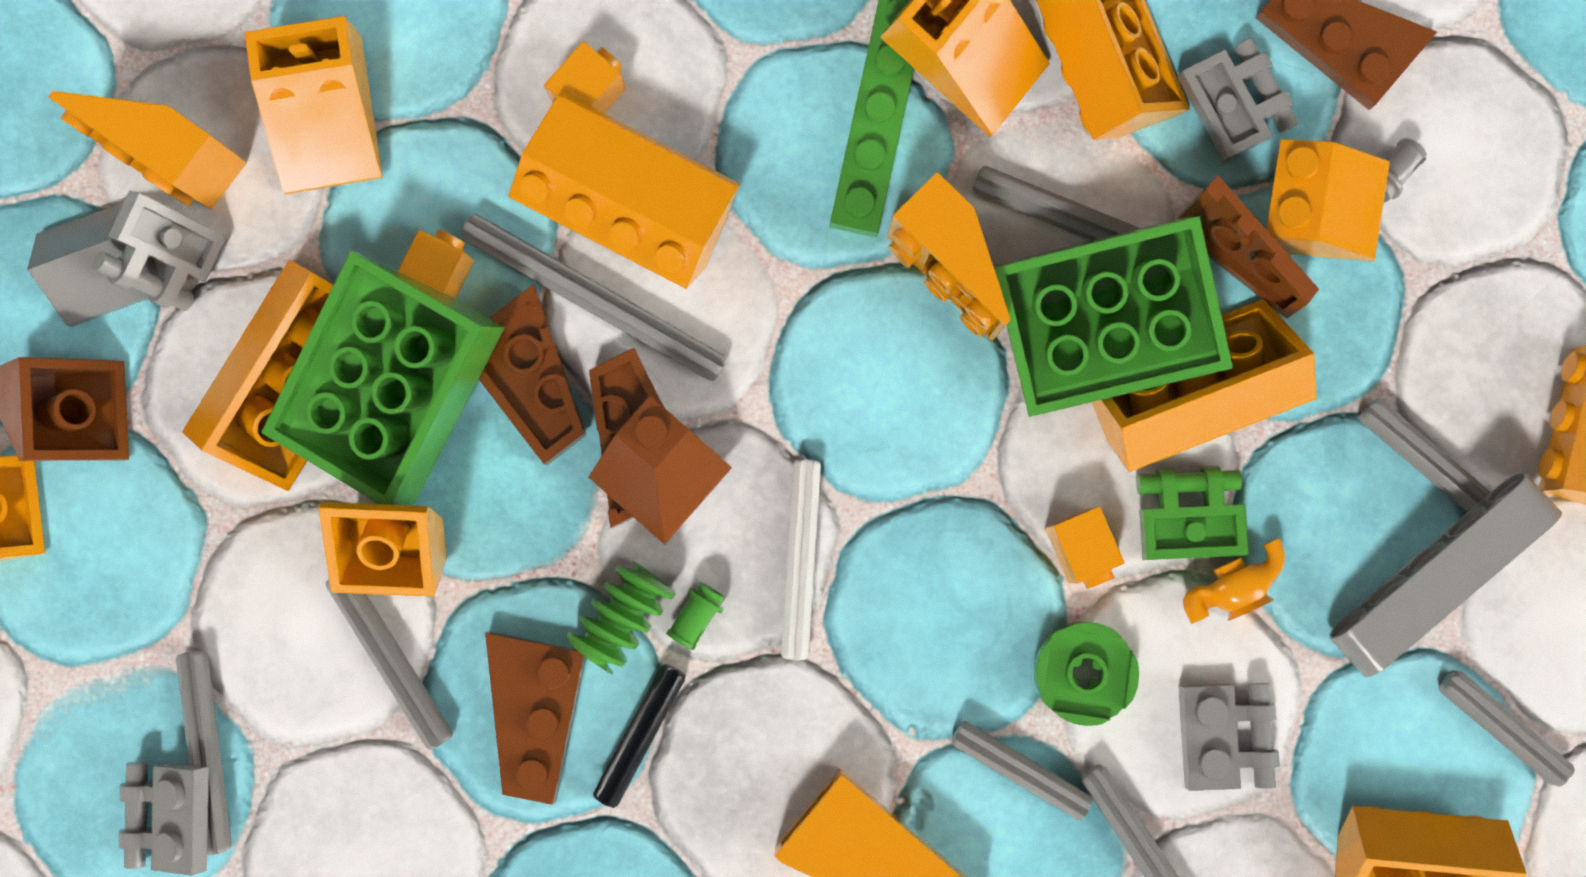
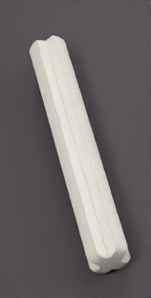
(800, 559)

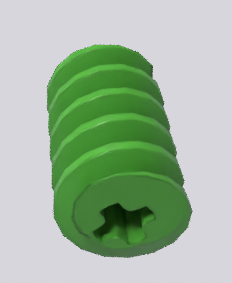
(620, 616)

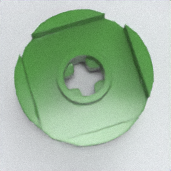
(1102, 697)

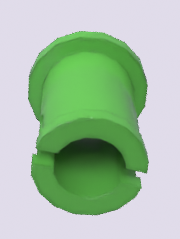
(696, 615)

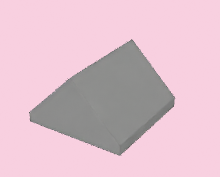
(64, 269)

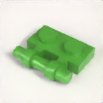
(1192, 531)

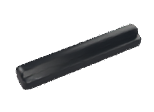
(639, 736)

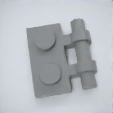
(1226, 105)
(166, 236)
(1211, 736)
(178, 817)

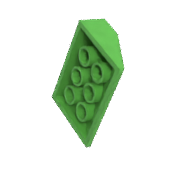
(1114, 316)
(382, 381)

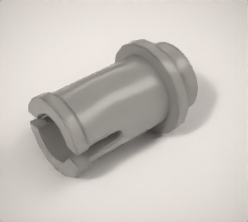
(1403, 162)

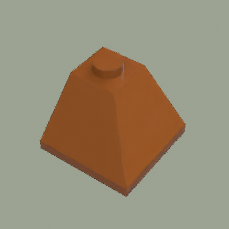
(65, 409)
(658, 470)

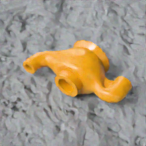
(1237, 586)

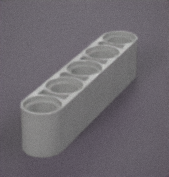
(1445, 574)

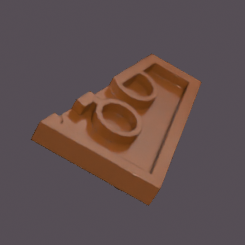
(1349, 42)
(1248, 250)
(530, 379)
(617, 392)
(533, 712)

